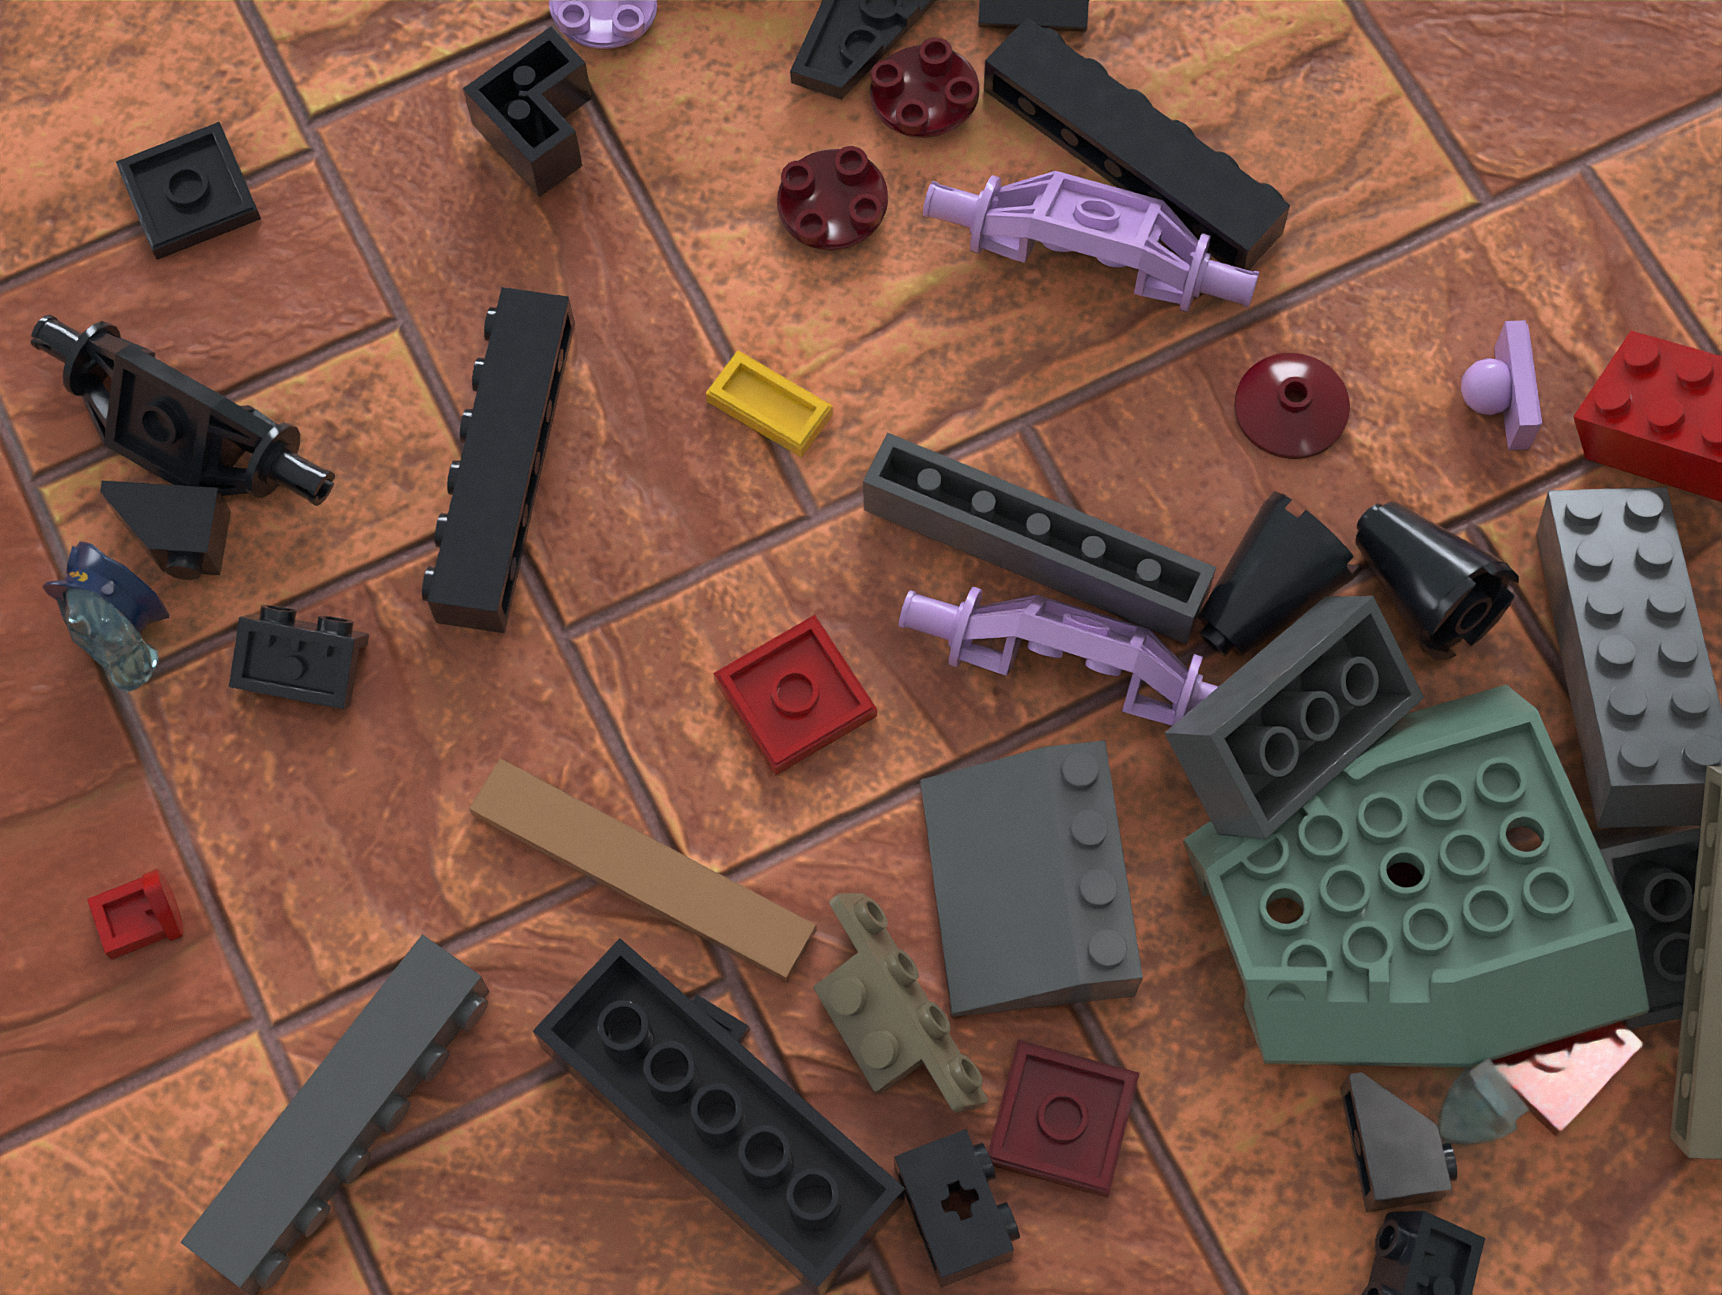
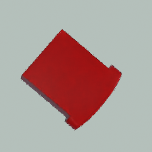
(136, 914)

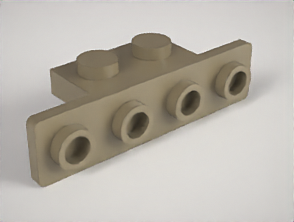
(887, 1013)

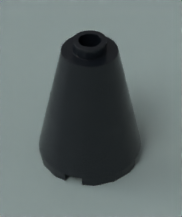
(1274, 578)
(1434, 578)

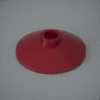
(1286, 426)

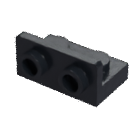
(296, 657)
(1423, 1256)

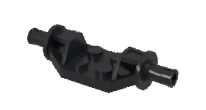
(174, 421)

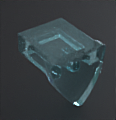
(1479, 1107)

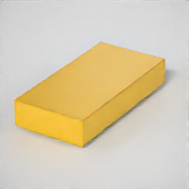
(769, 403)

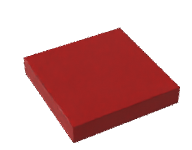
(795, 694)

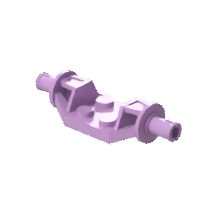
(1095, 221)
(1060, 628)

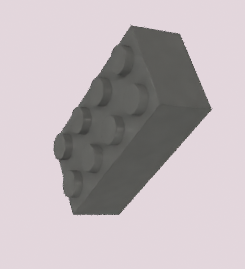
(1294, 716)

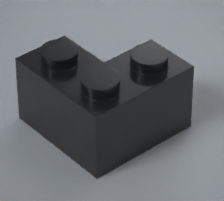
(524, 106)

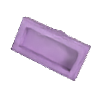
(1507, 386)

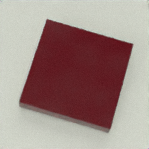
(1062, 1118)

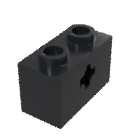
(956, 1246)

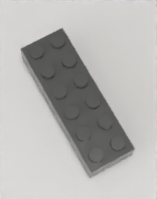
(1631, 654)

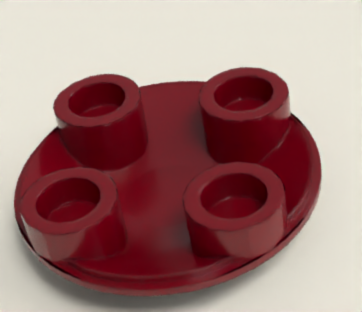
(924, 89)
(832, 198)

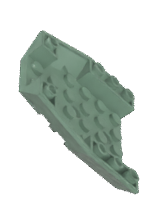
(1473, 958)

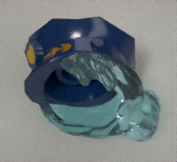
(106, 614)

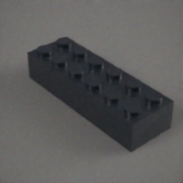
(720, 1117)

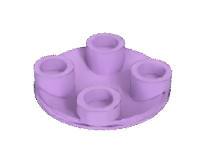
(603, 22)

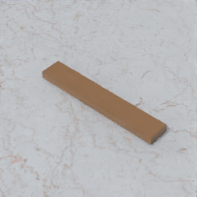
(643, 870)

